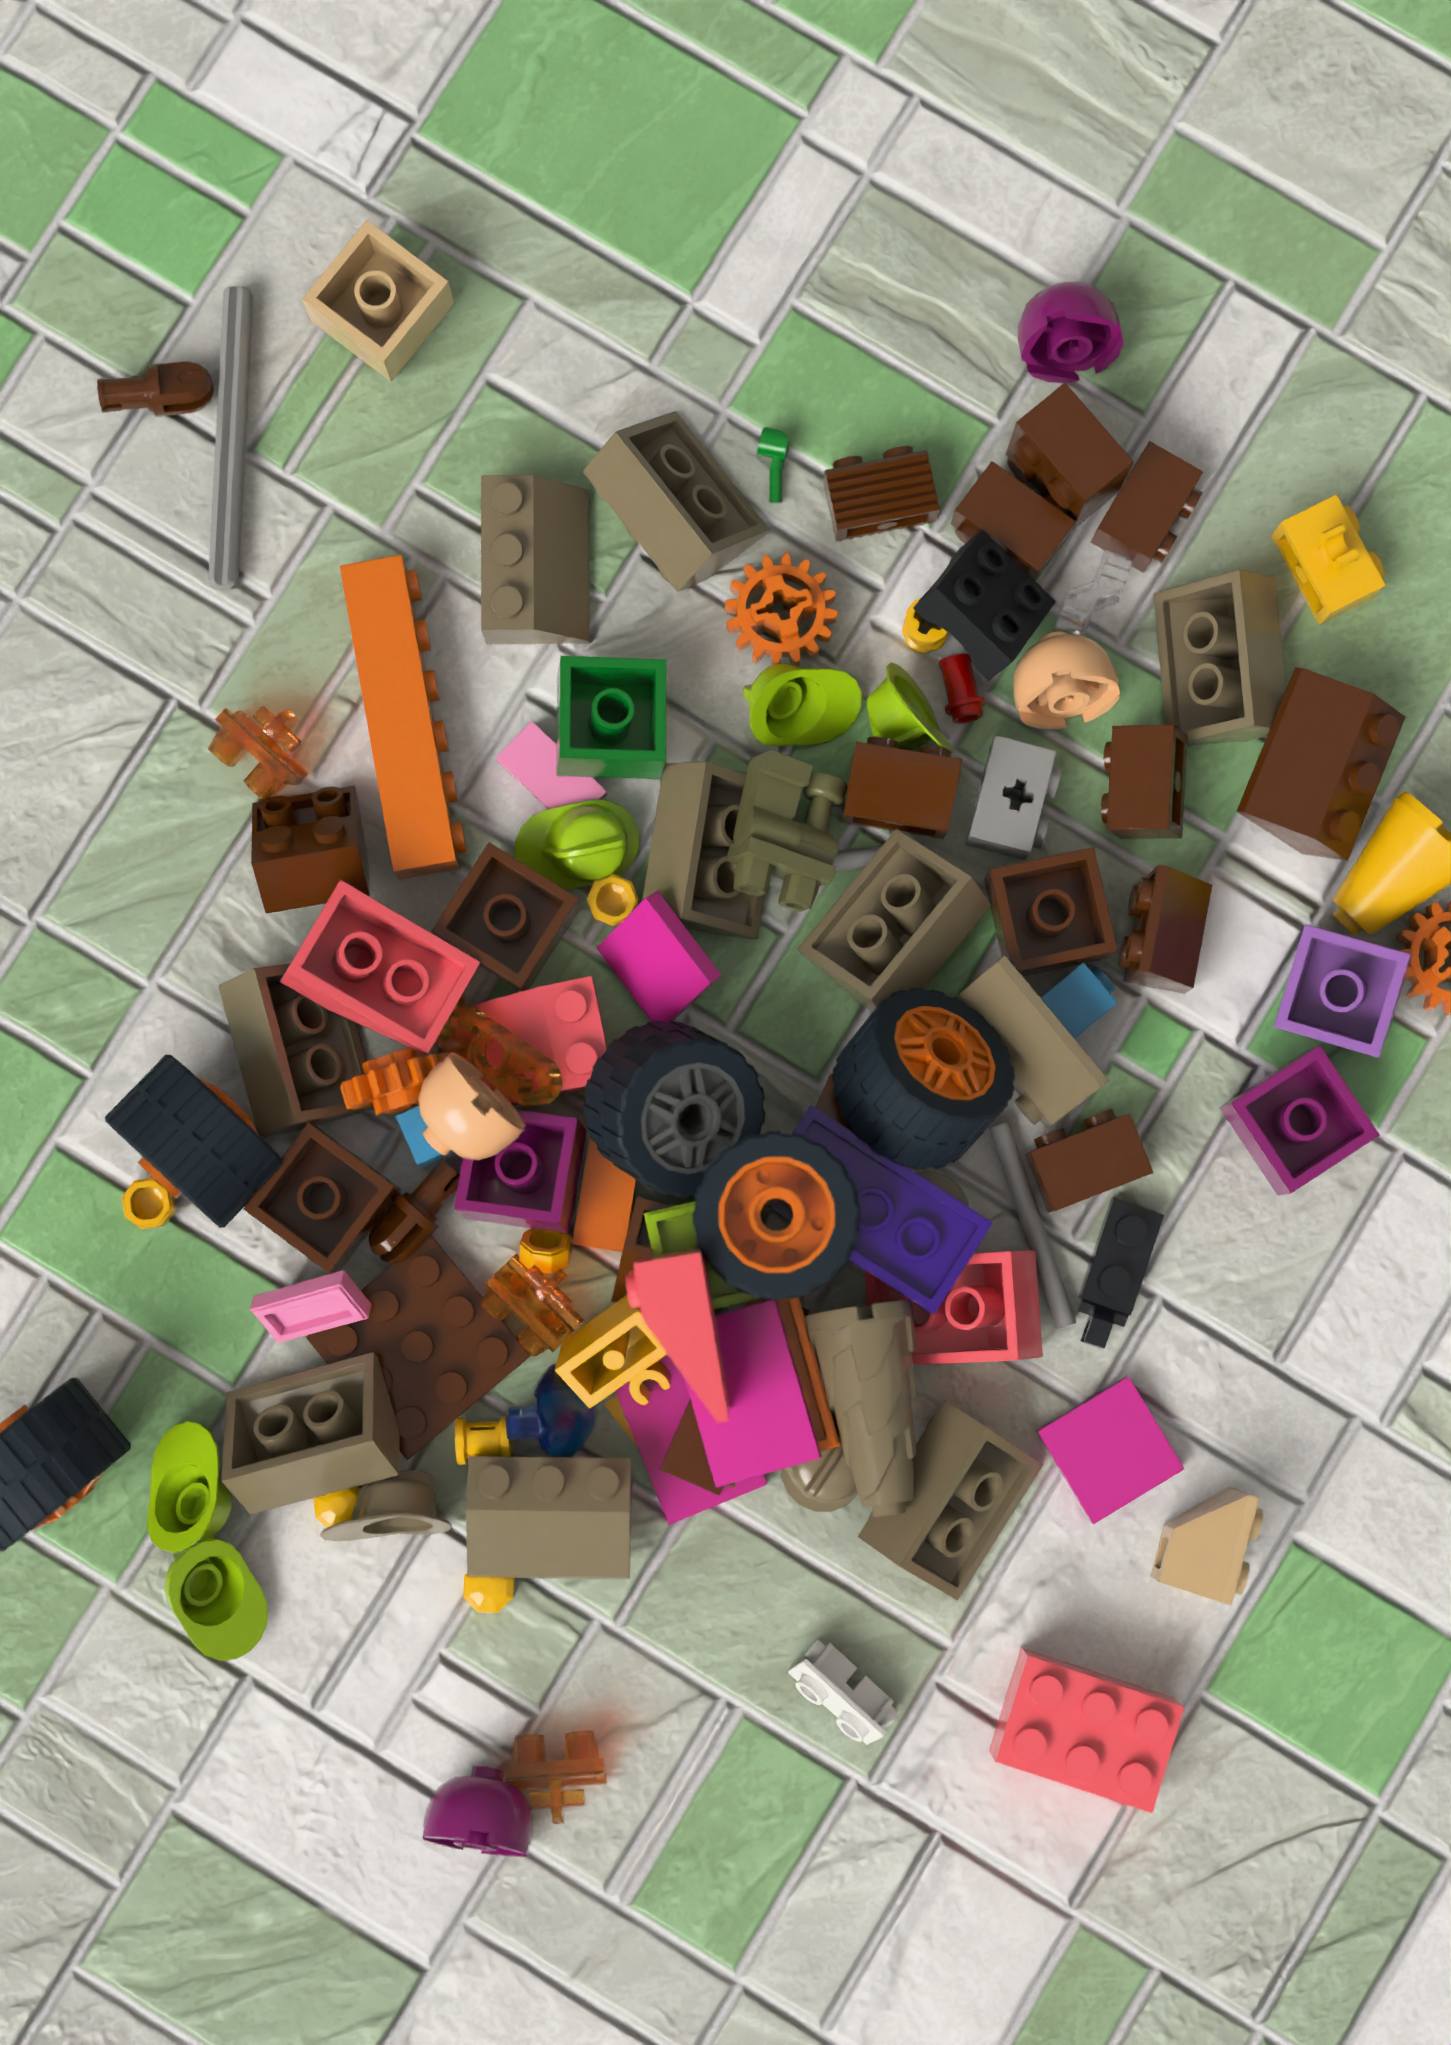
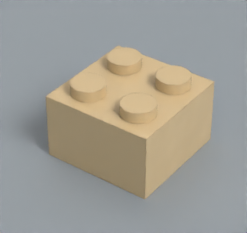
(378, 300)

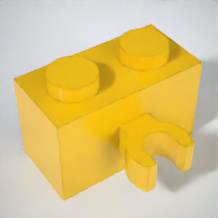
(1329, 559)
(610, 1353)

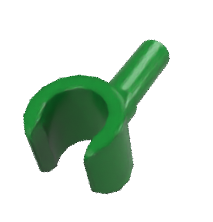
(774, 445)

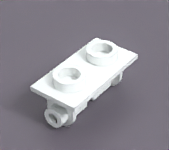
(857, 1708)

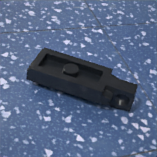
(1117, 1268)

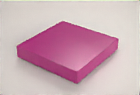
(658, 960)
(1110, 1449)

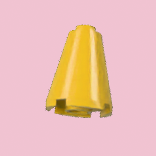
(1396, 869)

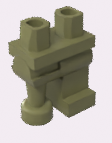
(776, 844)

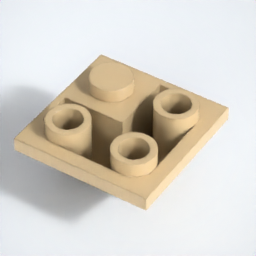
(1207, 1546)

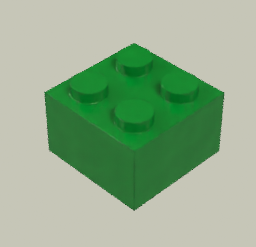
(611, 717)

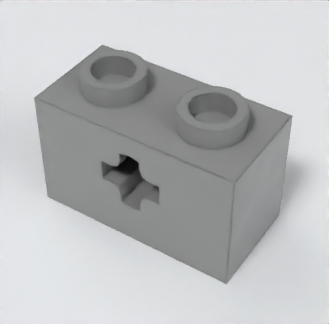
(1007, 767)

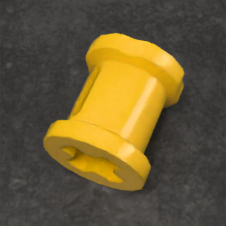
(917, 641)
(481, 1439)

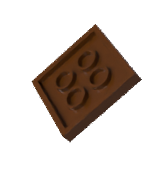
(430, 1341)

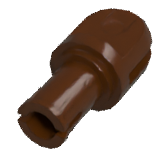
(162, 389)
(413, 1215)

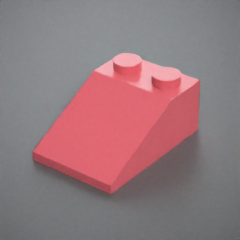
(380, 969)
(556, 1020)
(681, 1315)
(984, 1317)

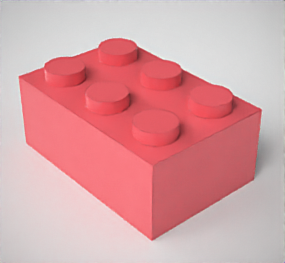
(1086, 1730)

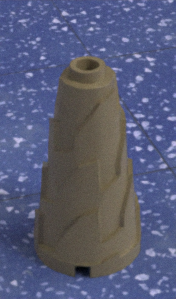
(870, 1389)

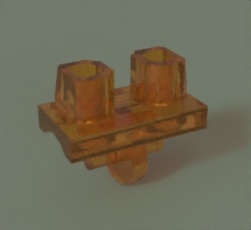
(242, 735)
(534, 1302)
(532, 1771)

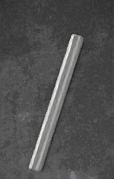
(230, 438)

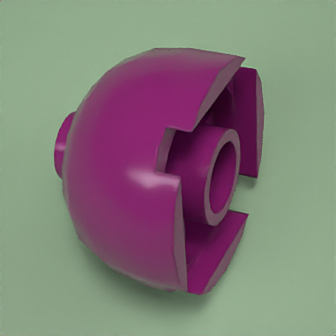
(1069, 331)
(480, 1815)

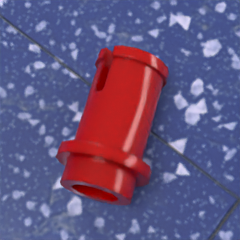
(961, 689)

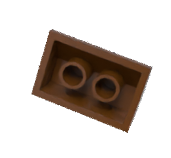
(1321, 764)

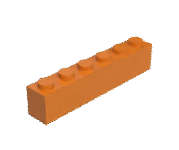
(401, 717)

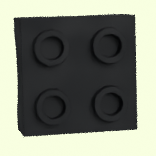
(986, 604)

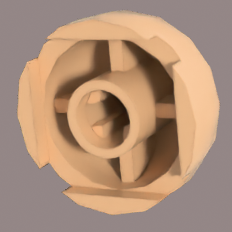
(1062, 680)
(465, 1112)

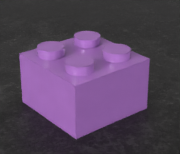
(1343, 990)

